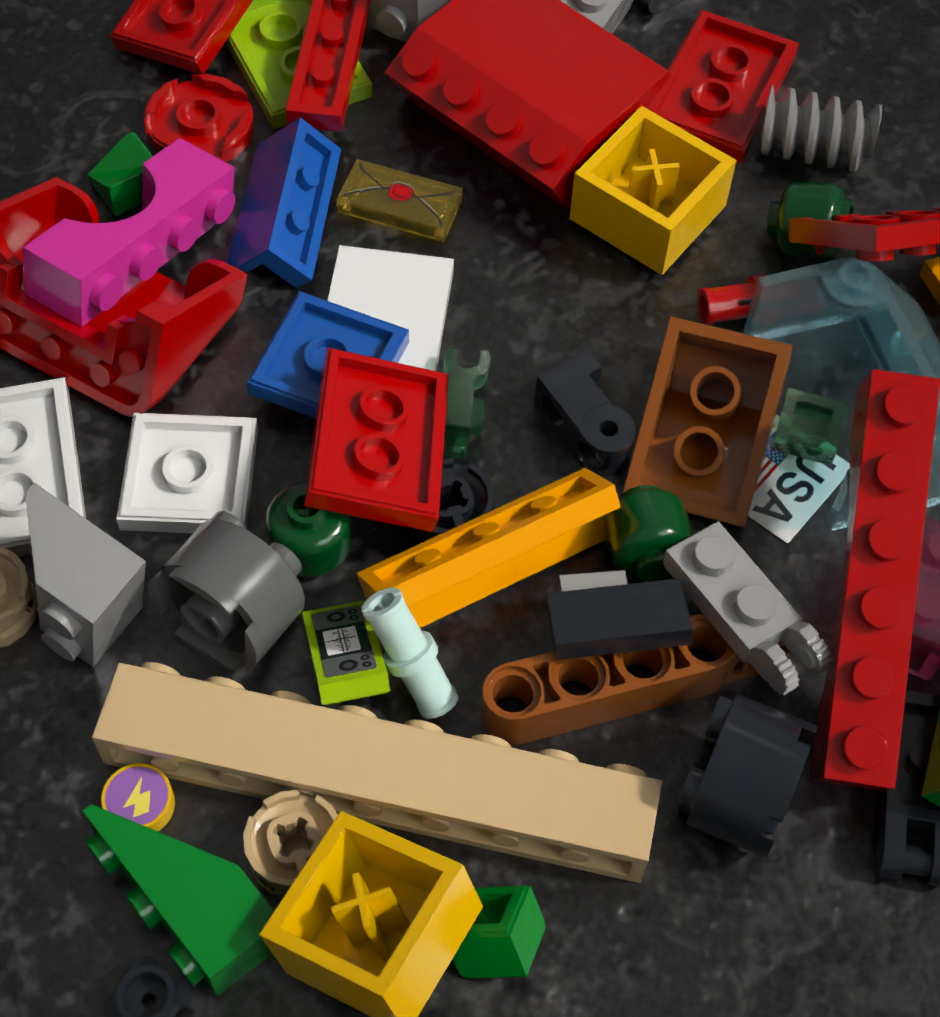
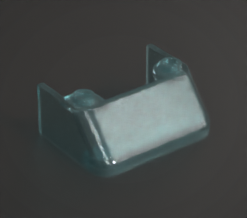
(885, 315)

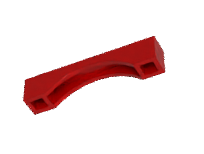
(875, 619)

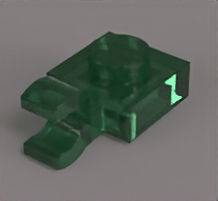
(463, 411)

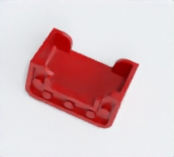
(123, 354)

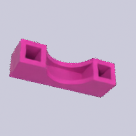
(90, 266)

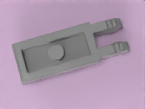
(746, 607)

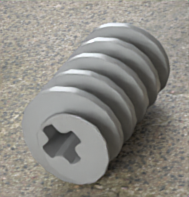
(819, 129)

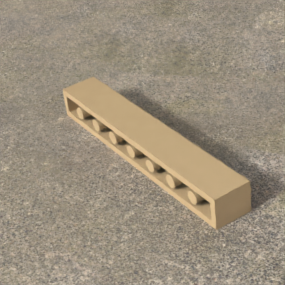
(382, 770)

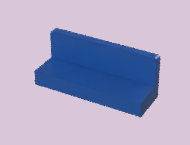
(286, 203)

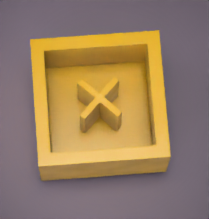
(651, 189)
(373, 919)

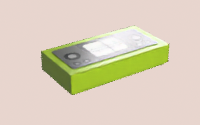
(345, 653)

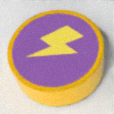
(140, 795)

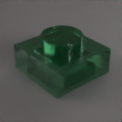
(809, 426)

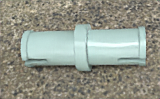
(410, 652)

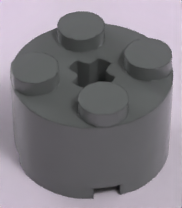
(229, 592)

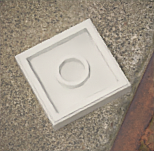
(186, 471)

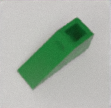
(194, 894)

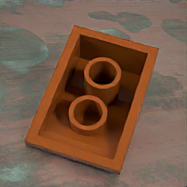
(710, 418)

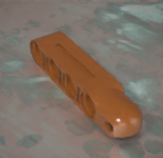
(614, 690)

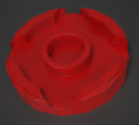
(203, 112)

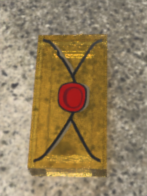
(399, 200)

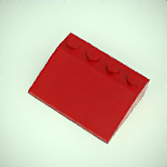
(526, 84)

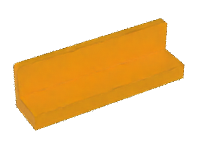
(497, 547)

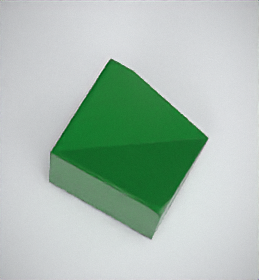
(120, 174)
(503, 934)

